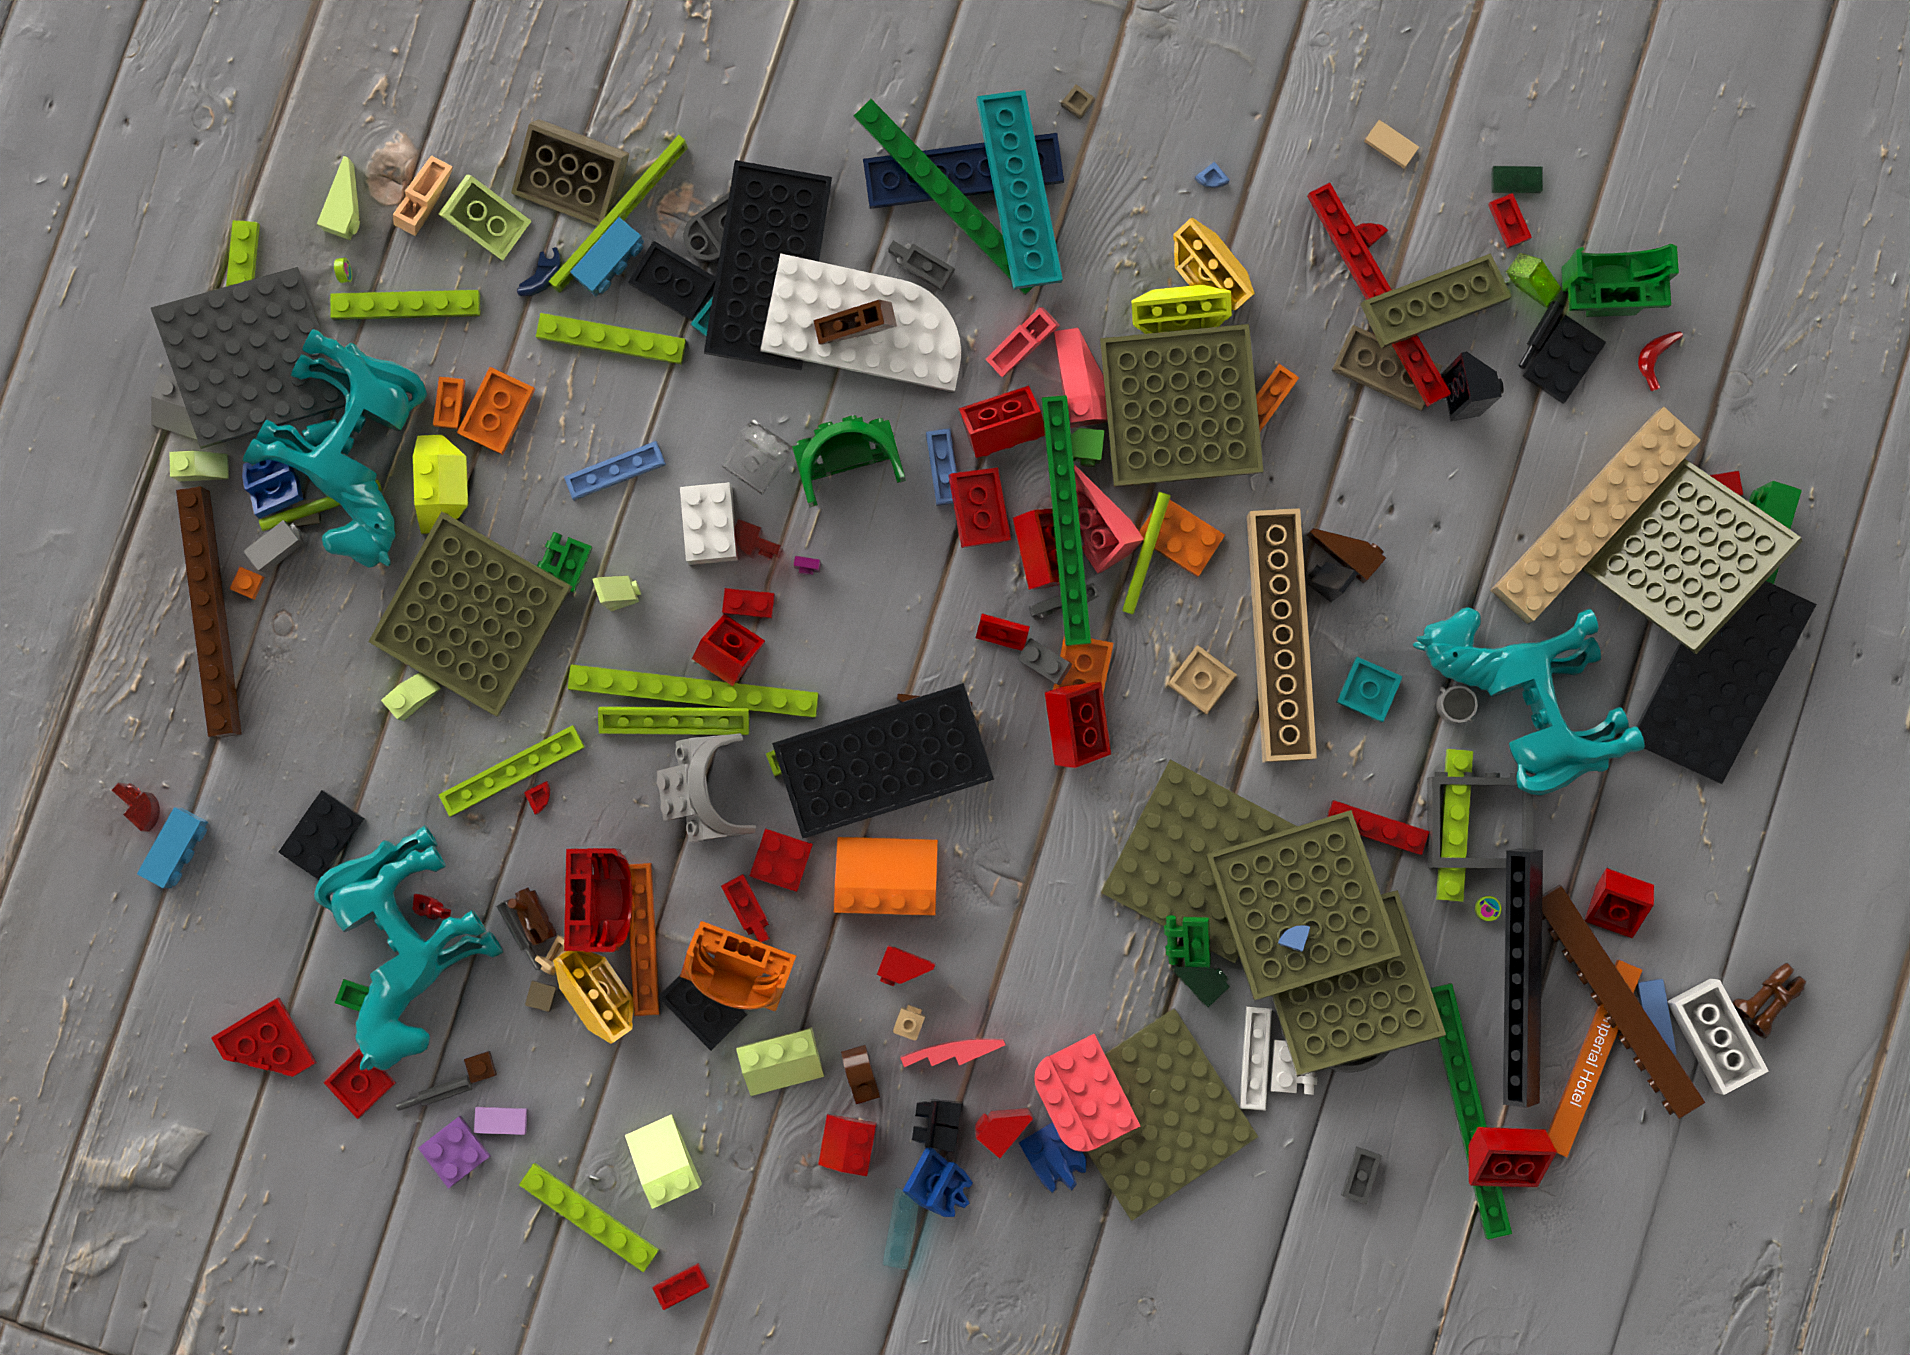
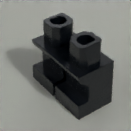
(935, 1134)

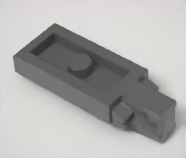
(922, 264)
(1044, 608)

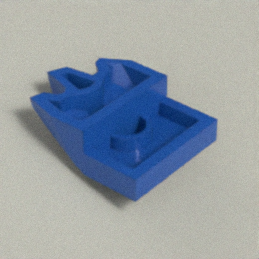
(271, 486)
(1052, 1158)
(938, 1184)

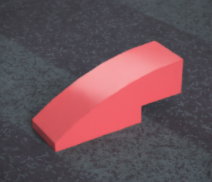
(1022, 341)

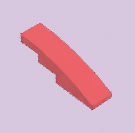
(961, 1049)

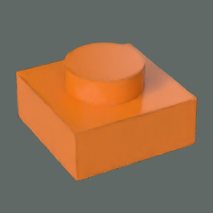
(247, 583)

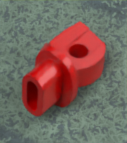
(433, 908)

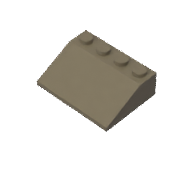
(569, 172)

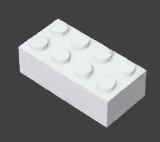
(1717, 1036)

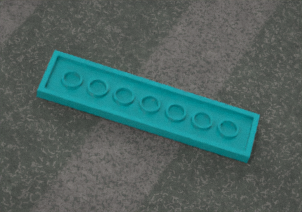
(1019, 189)

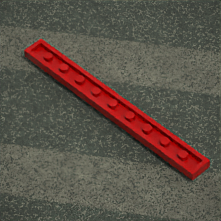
(1373, 283)

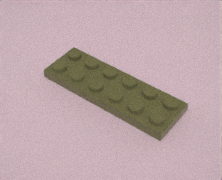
(1435, 300)

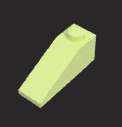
(341, 209)
(616, 591)

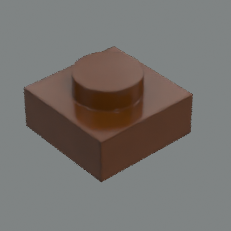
(480, 1067)

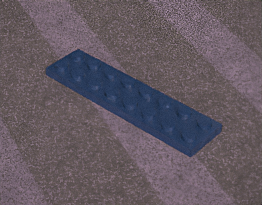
(963, 165)

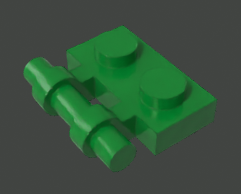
(571, 562)
(1196, 941)

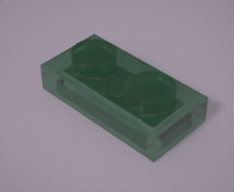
(1516, 179)

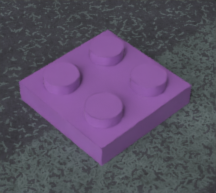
(454, 1152)

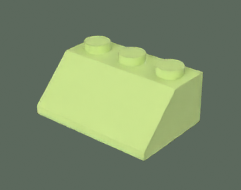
(780, 1061)

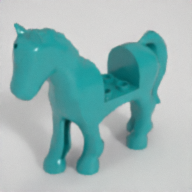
(371, 390)
(1554, 751)
(366, 890)

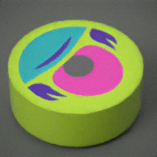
(343, 270)
(1488, 908)

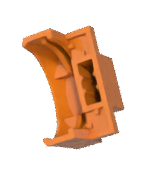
(737, 968)

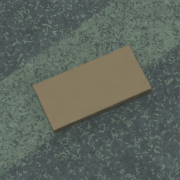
(1377, 368)

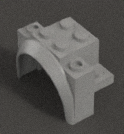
(686, 792)

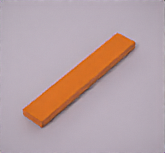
(643, 943)

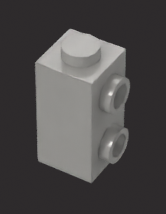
(274, 546)

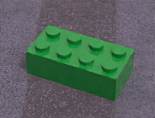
(1778, 502)

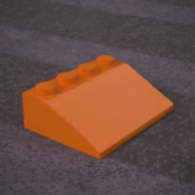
(885, 876)

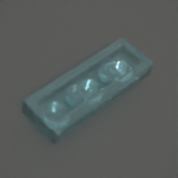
(900, 1231)

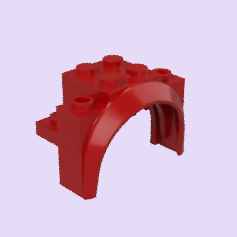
(597, 900)

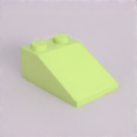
(484, 217)
(662, 1161)

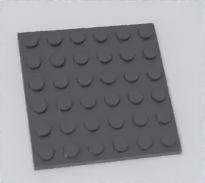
(238, 353)

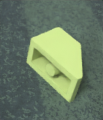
(198, 466)
(410, 695)

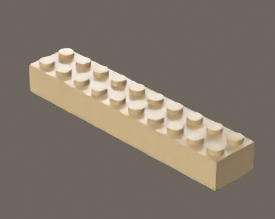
(1595, 515)
(1281, 635)

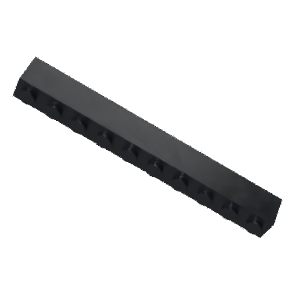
(1523, 977)

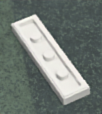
(1255, 1058)

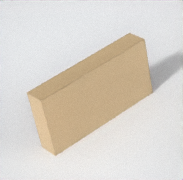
(1391, 144)

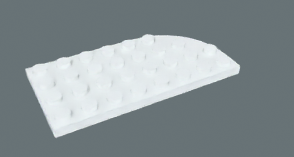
(917, 351)

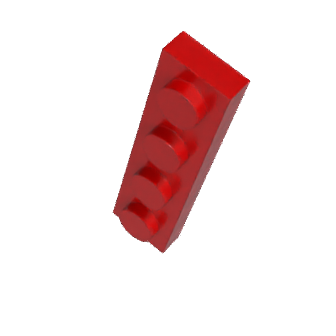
(1384, 829)

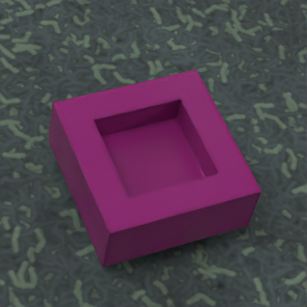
(807, 565)

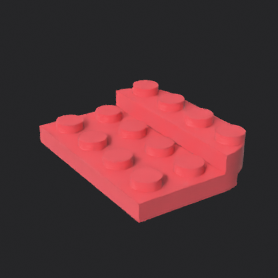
(1084, 1096)

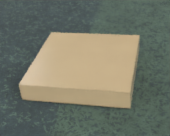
(1201, 679)

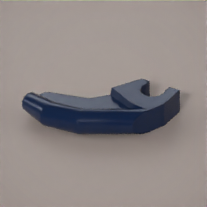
(540, 280)

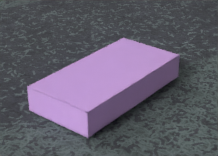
(500, 1120)

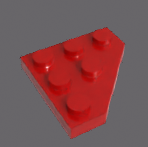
(266, 1041)

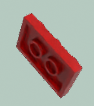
(979, 507)

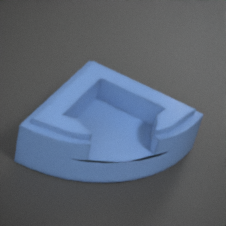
(1212, 177)
(1295, 937)

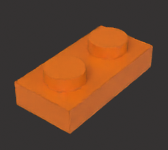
(449, 402)

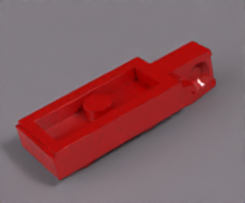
(746, 907)

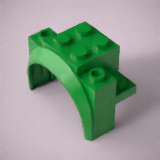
(1620, 281)
(845, 448)

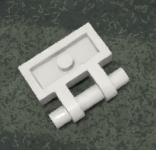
(1283, 1072)

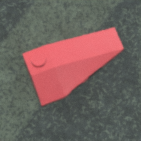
(1080, 379)
(1103, 526)

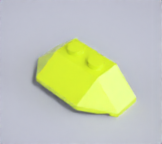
(1181, 309)
(438, 480)

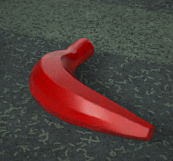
(1650, 354)

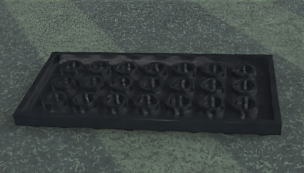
(766, 216)
(1715, 696)
(883, 760)

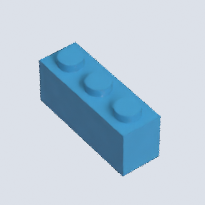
(608, 257)
(173, 848)

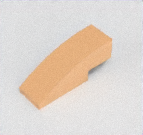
(422, 195)

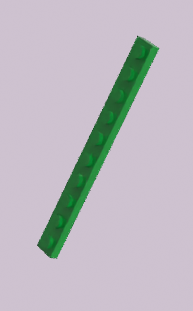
(935, 184)
(1066, 520)
(1467, 1105)

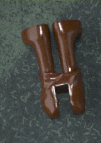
(1762, 1023)

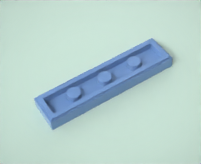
(614, 470)

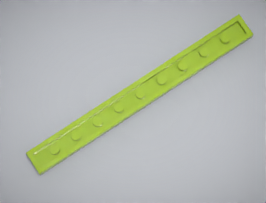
(692, 691)

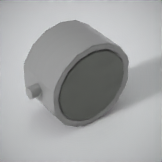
(1457, 704)

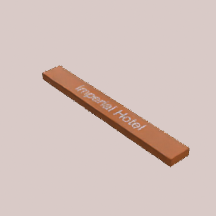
(1587, 1071)

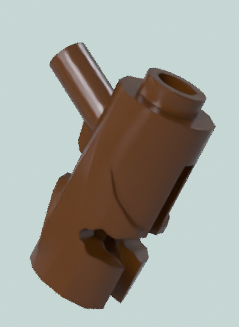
(532, 915)

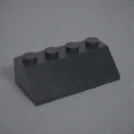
(1472, 387)

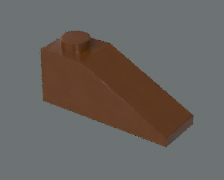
(855, 322)
(1350, 552)

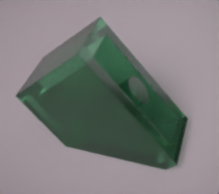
(1203, 982)

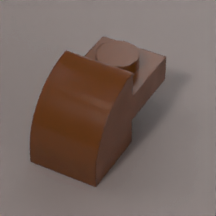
(860, 1074)

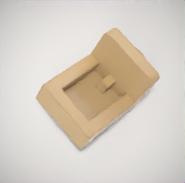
(555, 951)
(909, 1022)

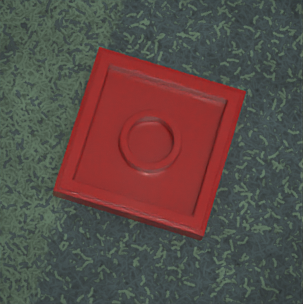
(357, 1087)

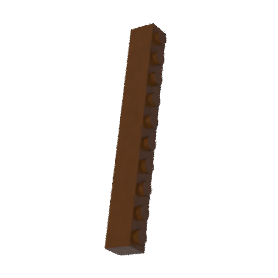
(208, 612)
(1620, 1003)

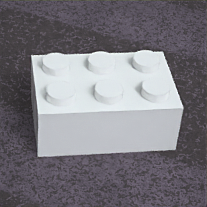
(709, 523)

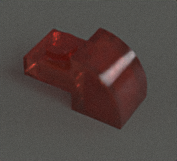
(749, 540)
(142, 809)

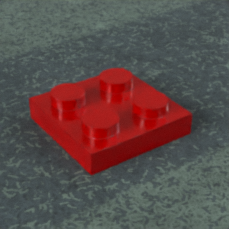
(781, 860)

